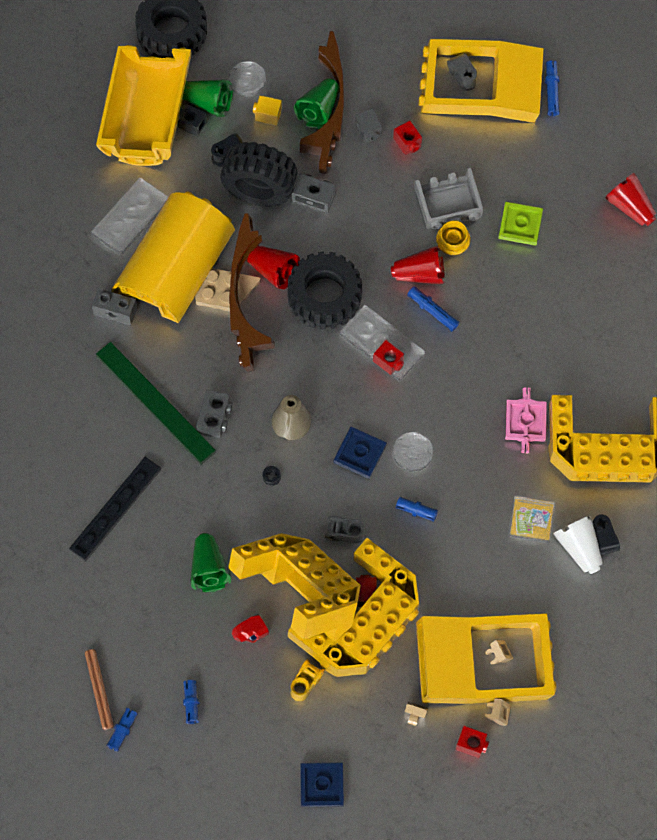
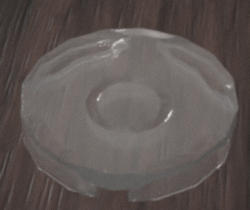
(247, 79)
(412, 452)

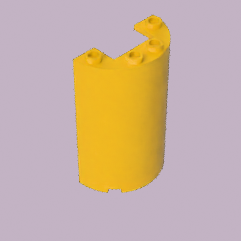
(143, 106)
(176, 254)

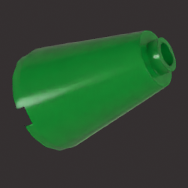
(209, 95)
(317, 104)
(208, 565)

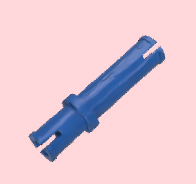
(552, 80)
(430, 306)

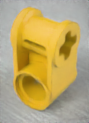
(308, 678)

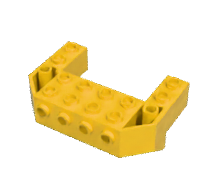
(600, 455)
(311, 572)
(374, 624)

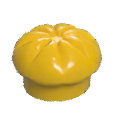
(453, 238)

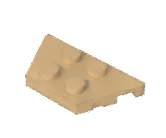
(216, 289)

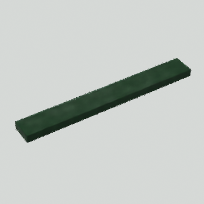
(155, 403)

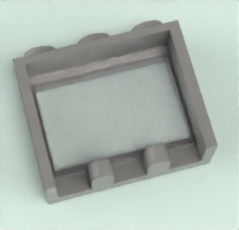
(449, 200)

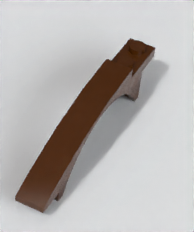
(325, 138)
(249, 338)

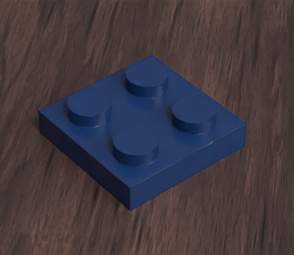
(360, 452)
(322, 785)

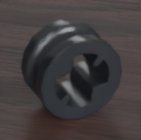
(275, 480)

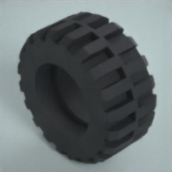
(161, 43)
(259, 174)
(324, 267)

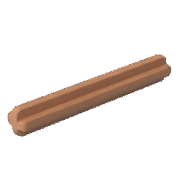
(99, 689)

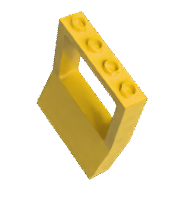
(515, 79)
(448, 661)

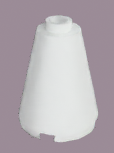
(581, 544)

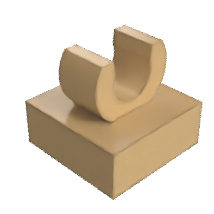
(501, 652)
(416, 711)
(500, 712)

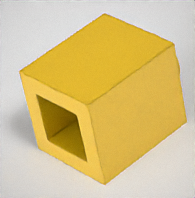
(267, 110)

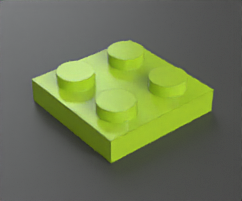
(520, 223)

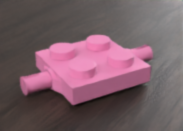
(525, 420)

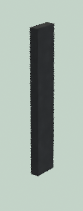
(115, 509)

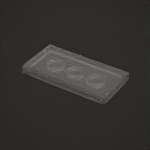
(130, 216)
(369, 331)

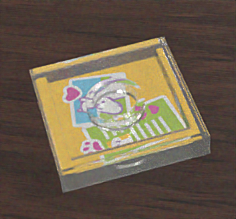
(531, 519)

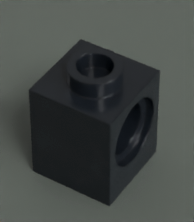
(194, 126)

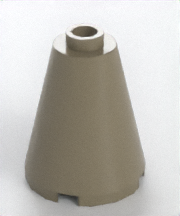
(291, 418)

